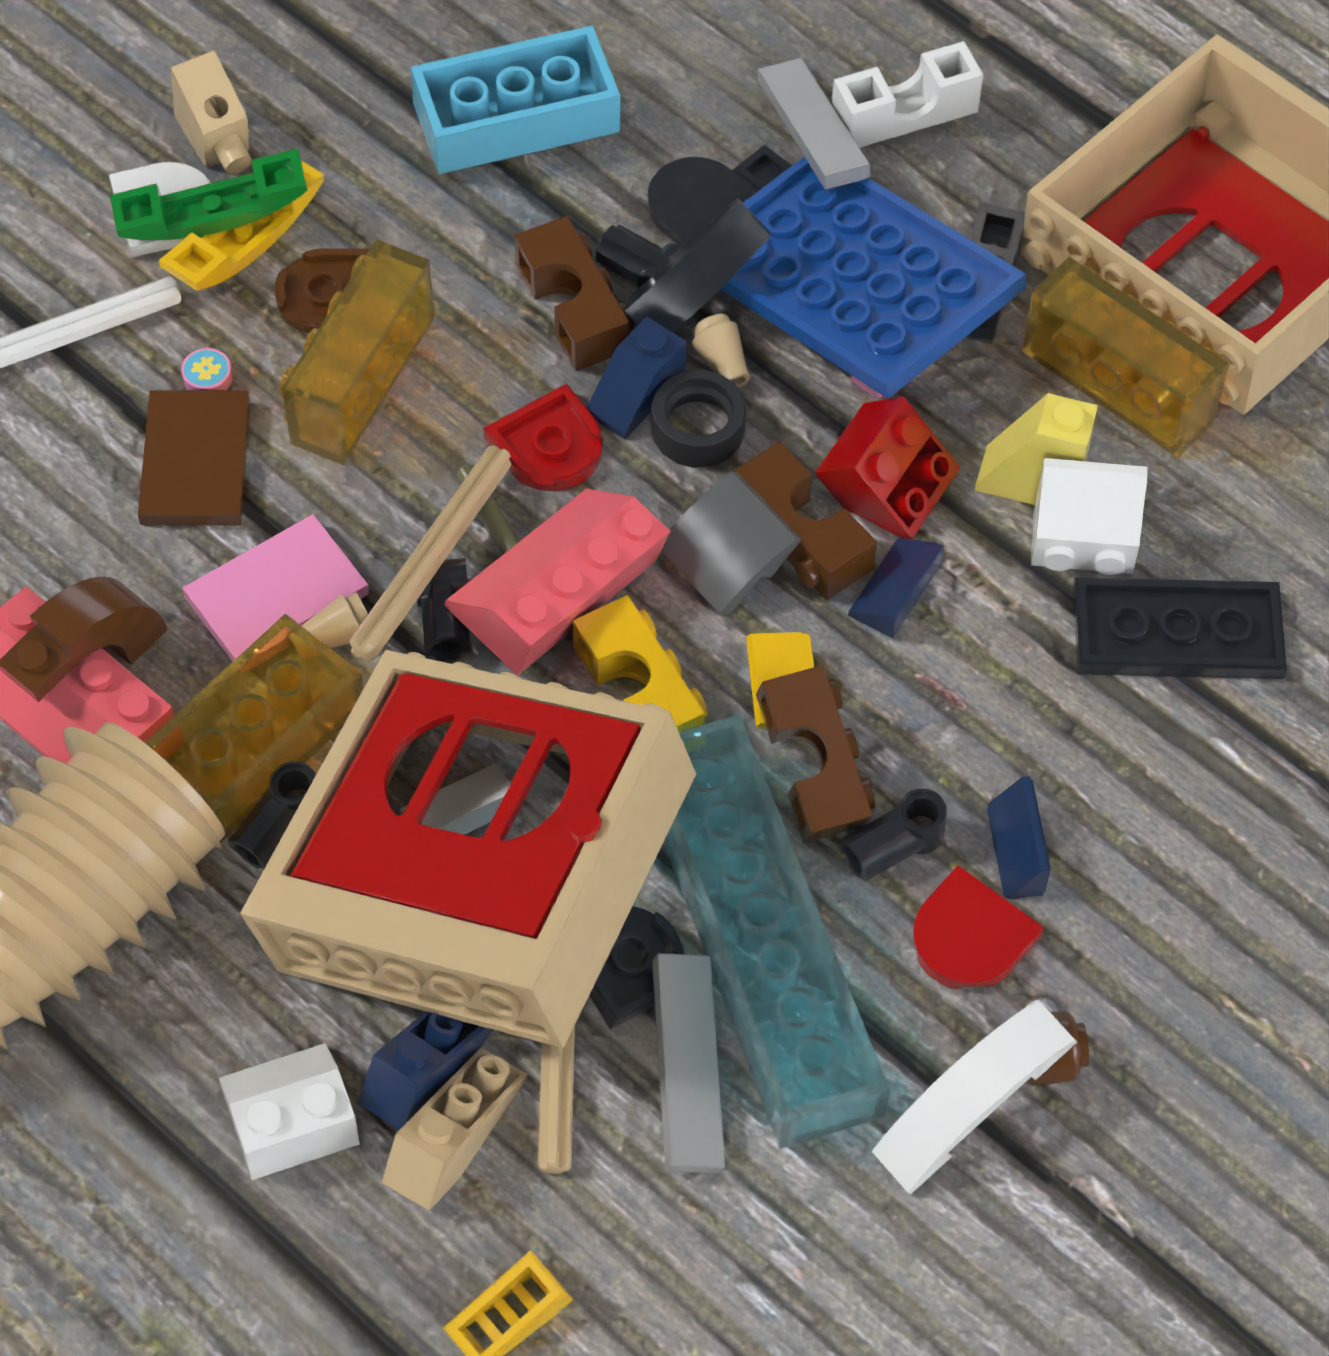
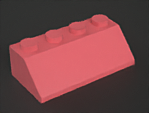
(559, 574)
(86, 698)

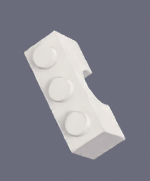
(939, 91)

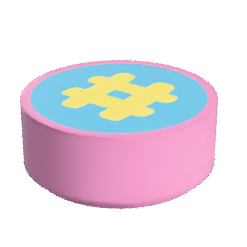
(206, 370)

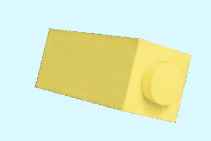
(1049, 429)

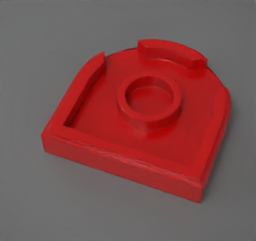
(549, 441)
(971, 933)

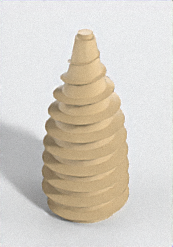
(91, 862)

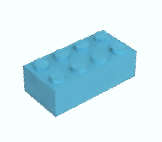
(515, 99)

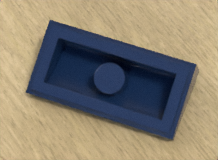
(897, 585)
(1019, 841)

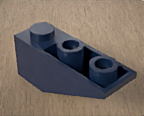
(418, 1065)

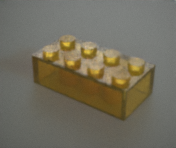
(358, 351)
(1124, 356)
(258, 713)

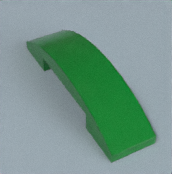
(210, 207)

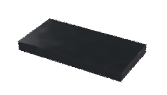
(1179, 628)

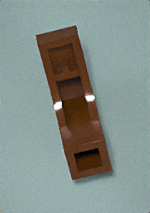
(75, 625)

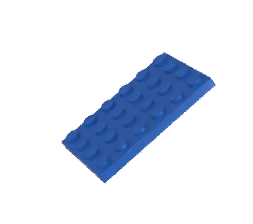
(867, 277)

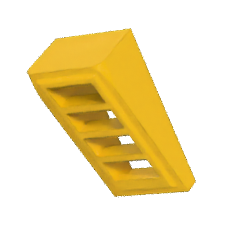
(494, 1296)

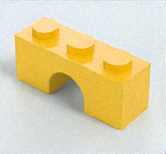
(623, 643)

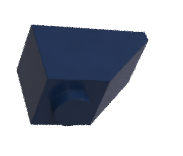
(634, 375)

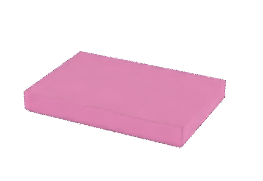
(286, 574)

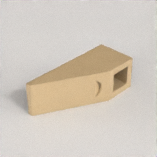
(451, 1128)

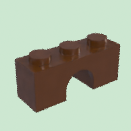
(560, 261)
(832, 549)
(806, 709)

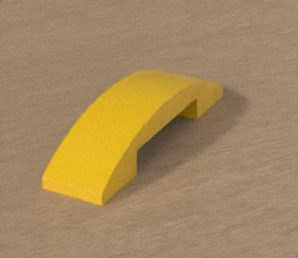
(223, 254)

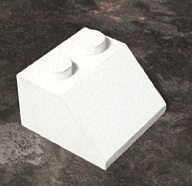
(1088, 516)
(290, 1111)

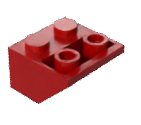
(888, 467)

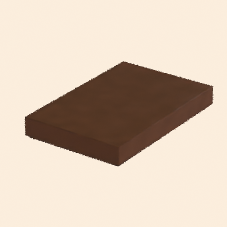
(194, 458)

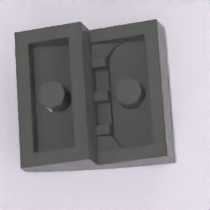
(729, 542)

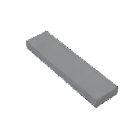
(813, 123)
(688, 1064)

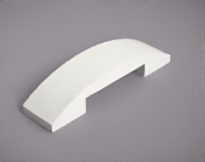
(970, 1093)

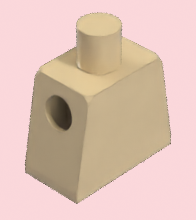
(211, 113)

